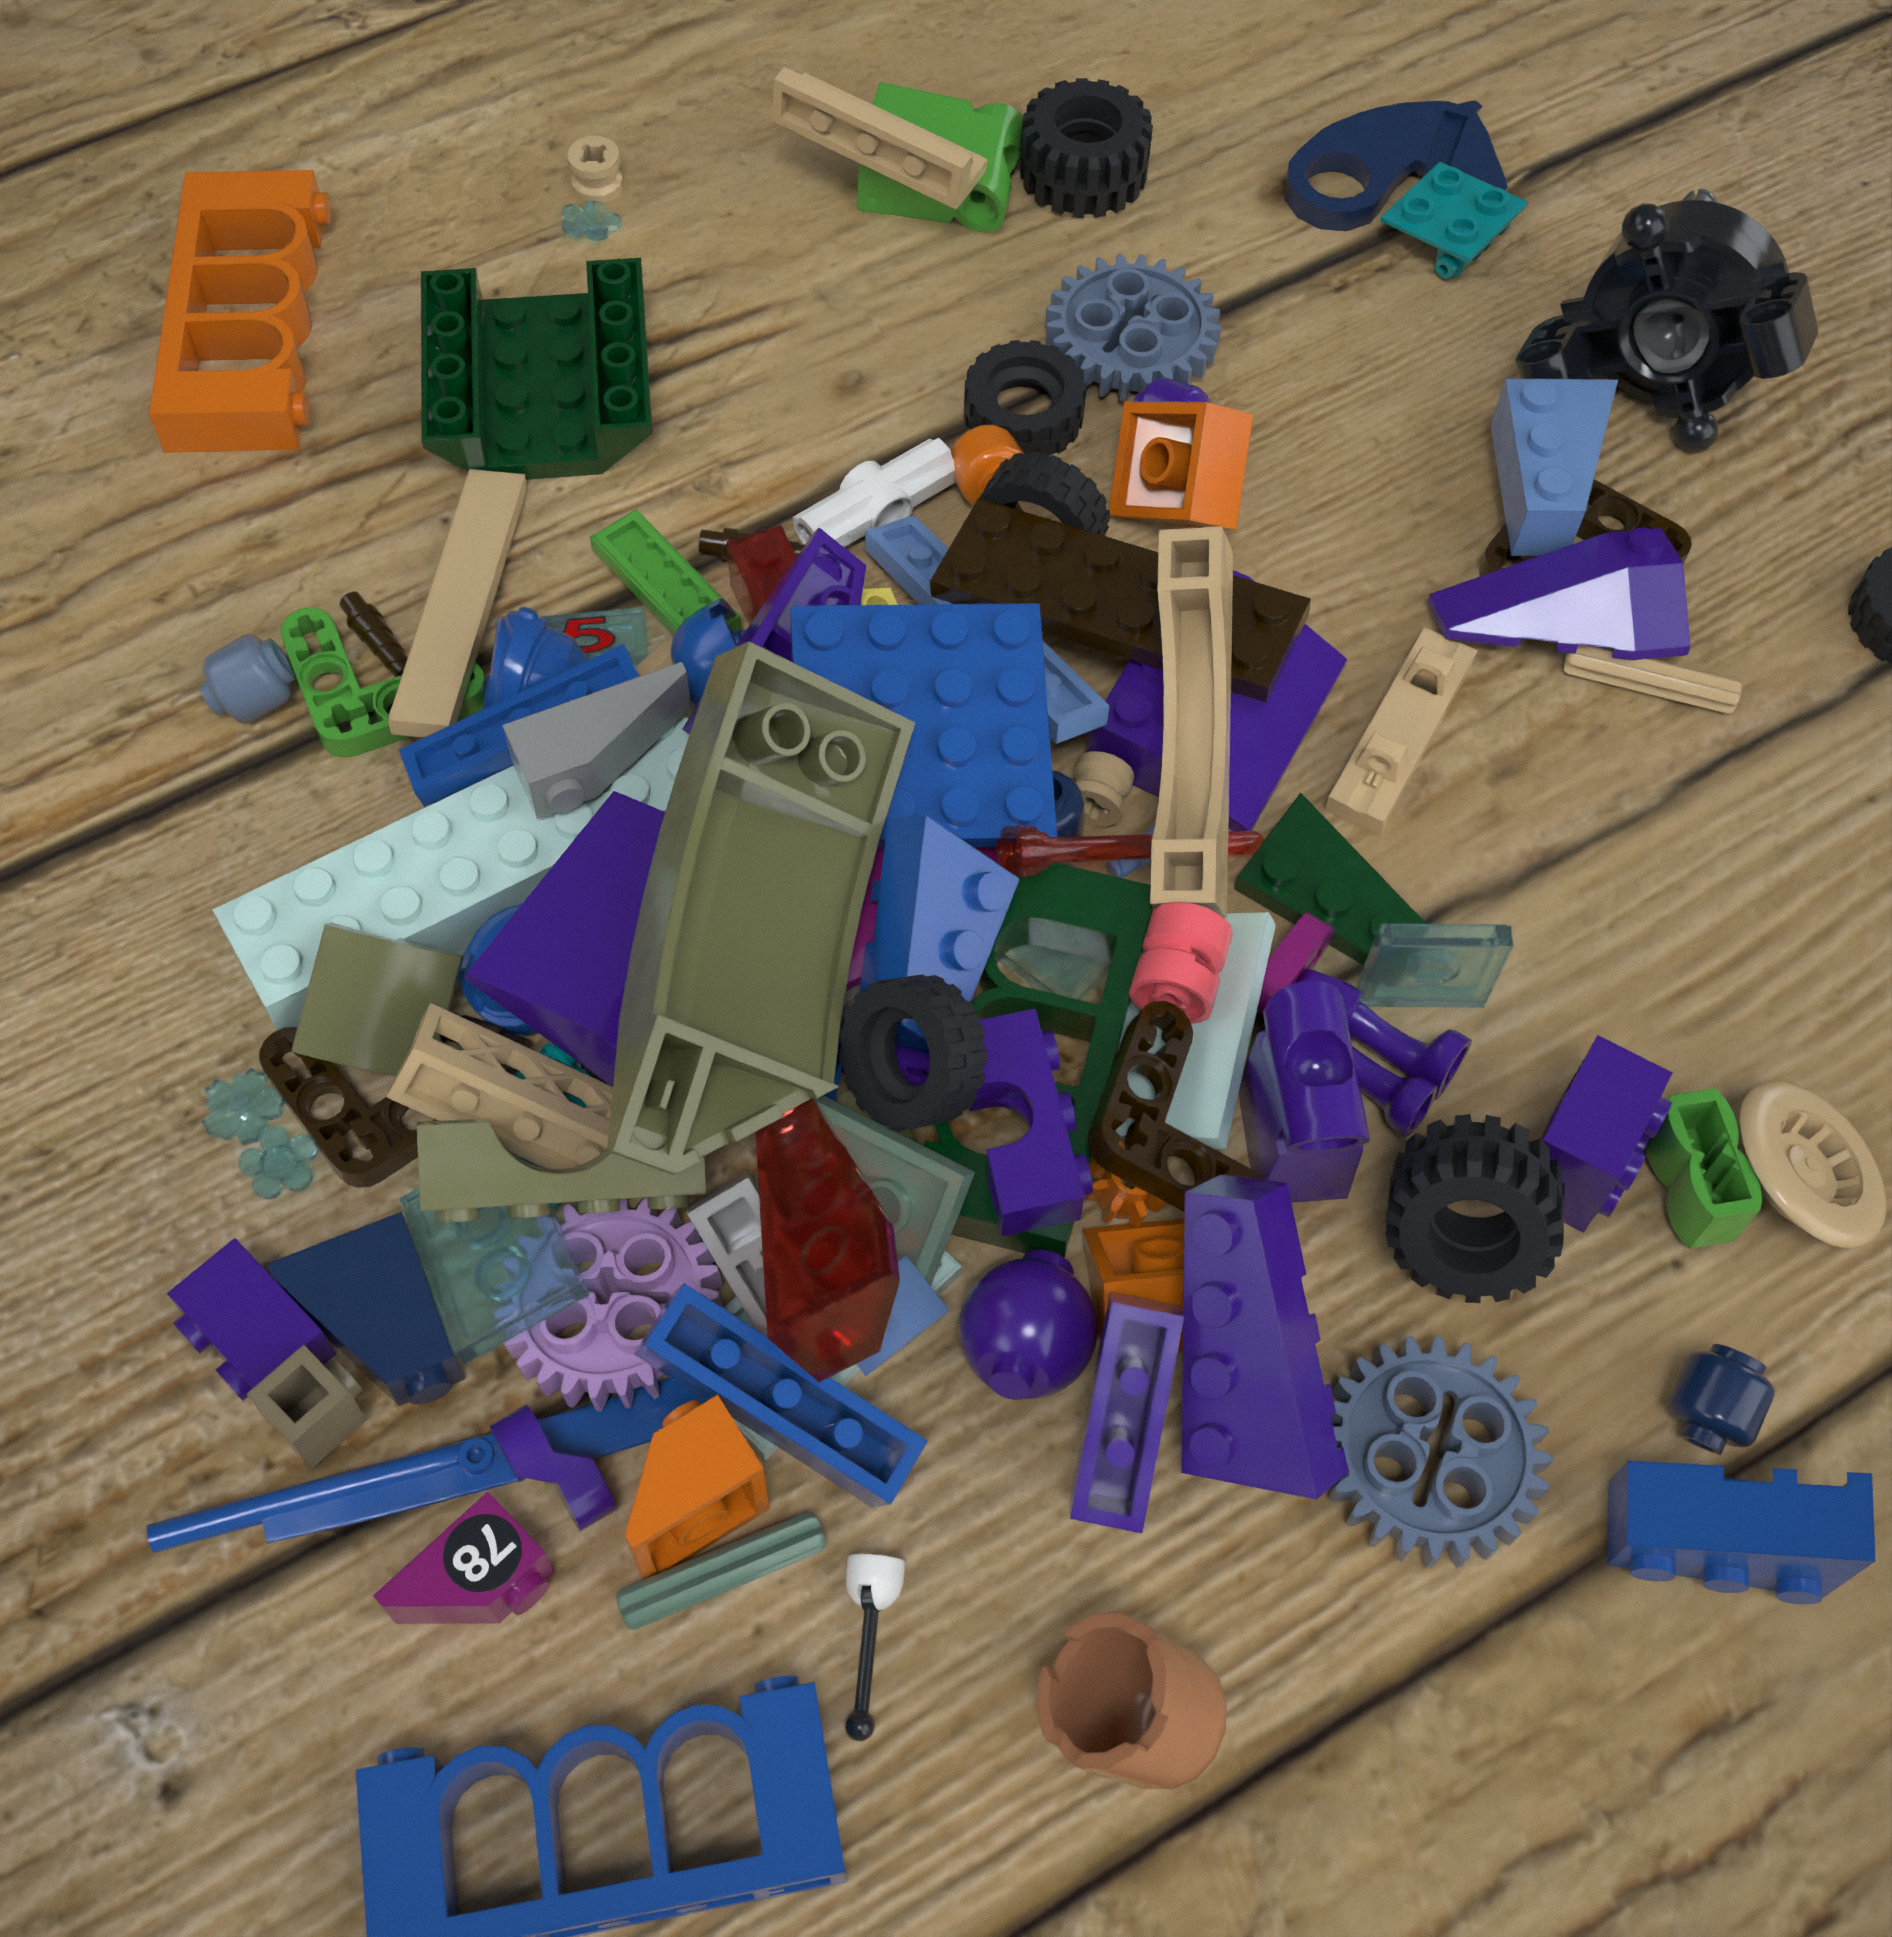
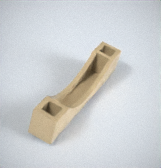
(1196, 637)

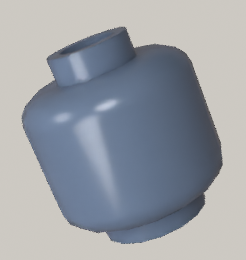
(247, 678)

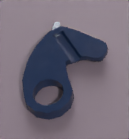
(1381, 150)

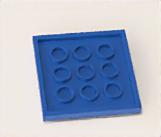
(975, 698)

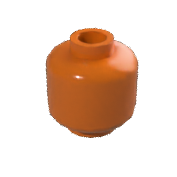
(978, 456)

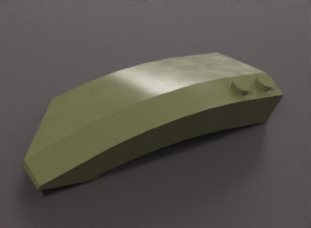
(751, 909)

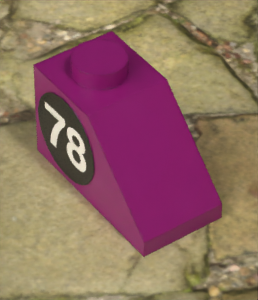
(470, 1572)

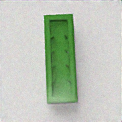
(655, 571)

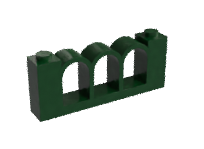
(1082, 916)

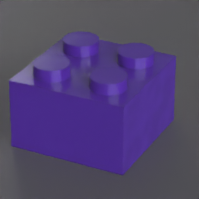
(1604, 1128)

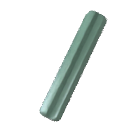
(720, 1570)

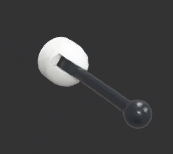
(873, 1585)

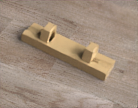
(1400, 731)

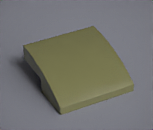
(371, 998)

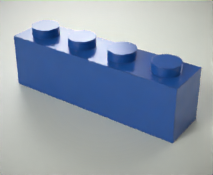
(779, 1400)

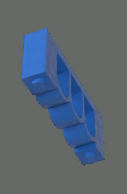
(412, 1798)

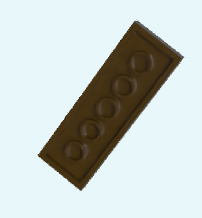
(1105, 592)

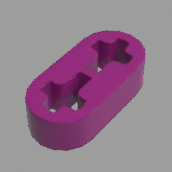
(1296, 952)

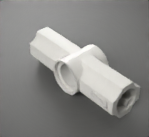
(879, 494)

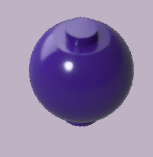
(1028, 1326)

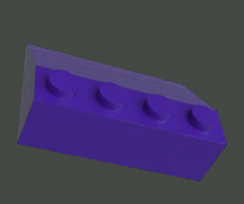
(1261, 733)
(571, 940)

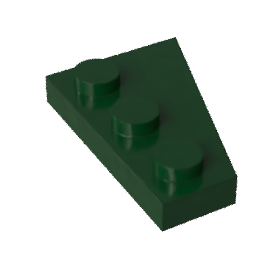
(1317, 871)

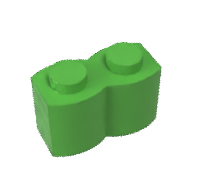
(1707, 1177)

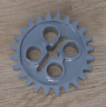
(1133, 324)
(1494, 1473)

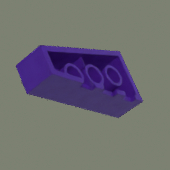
(1249, 1348)

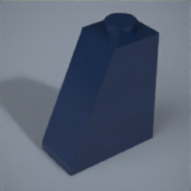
(376, 1308)

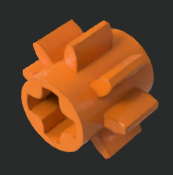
(1118, 1200)

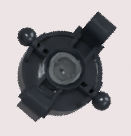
(1681, 314)

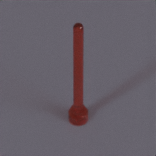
(1035, 850)

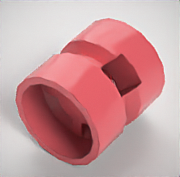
(1182, 959)

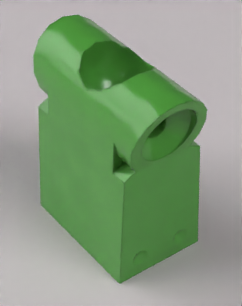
(988, 131)

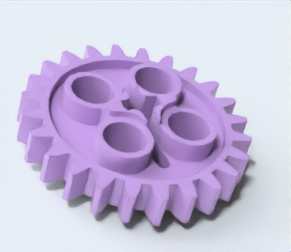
(618, 1301)

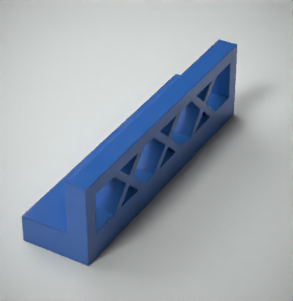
(478, 745)

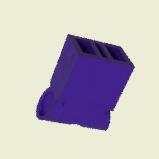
(1304, 1095)

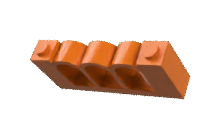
(256, 405)

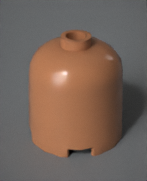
(1131, 1704)

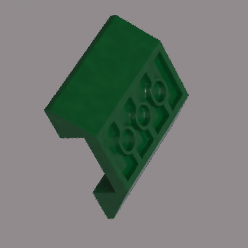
(535, 378)

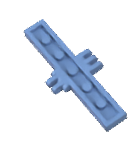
(911, 557)

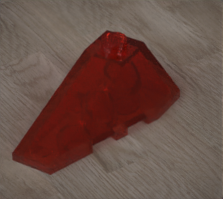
(823, 1246)

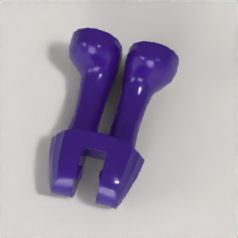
(1427, 1064)

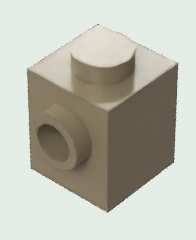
(309, 1404)

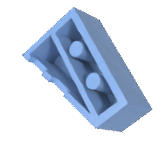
(1547, 457)

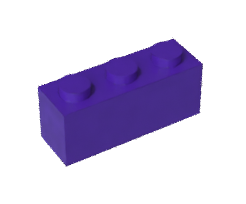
(1126, 1412)

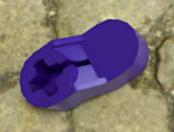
(573, 1476)

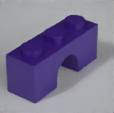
(1039, 1176)

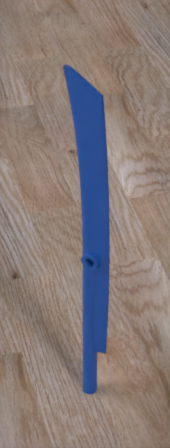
(422, 1476)

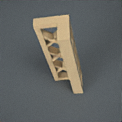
(875, 138)
(526, 1114)

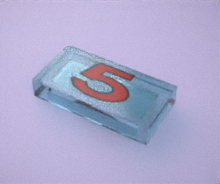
(605, 630)

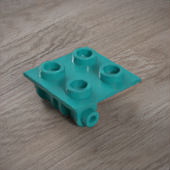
(1454, 215)

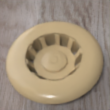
(1812, 1164)

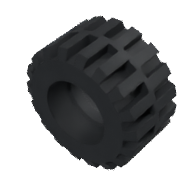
(1085, 147)
(1468, 1252)

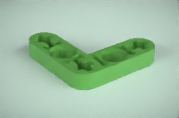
(347, 700)

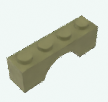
(470, 1169)

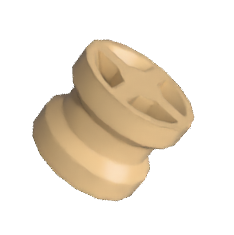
(595, 169)
(1102, 783)

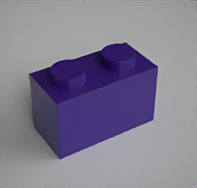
(243, 1318)

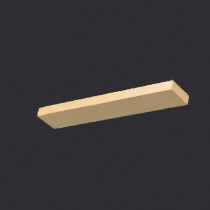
(458, 604)

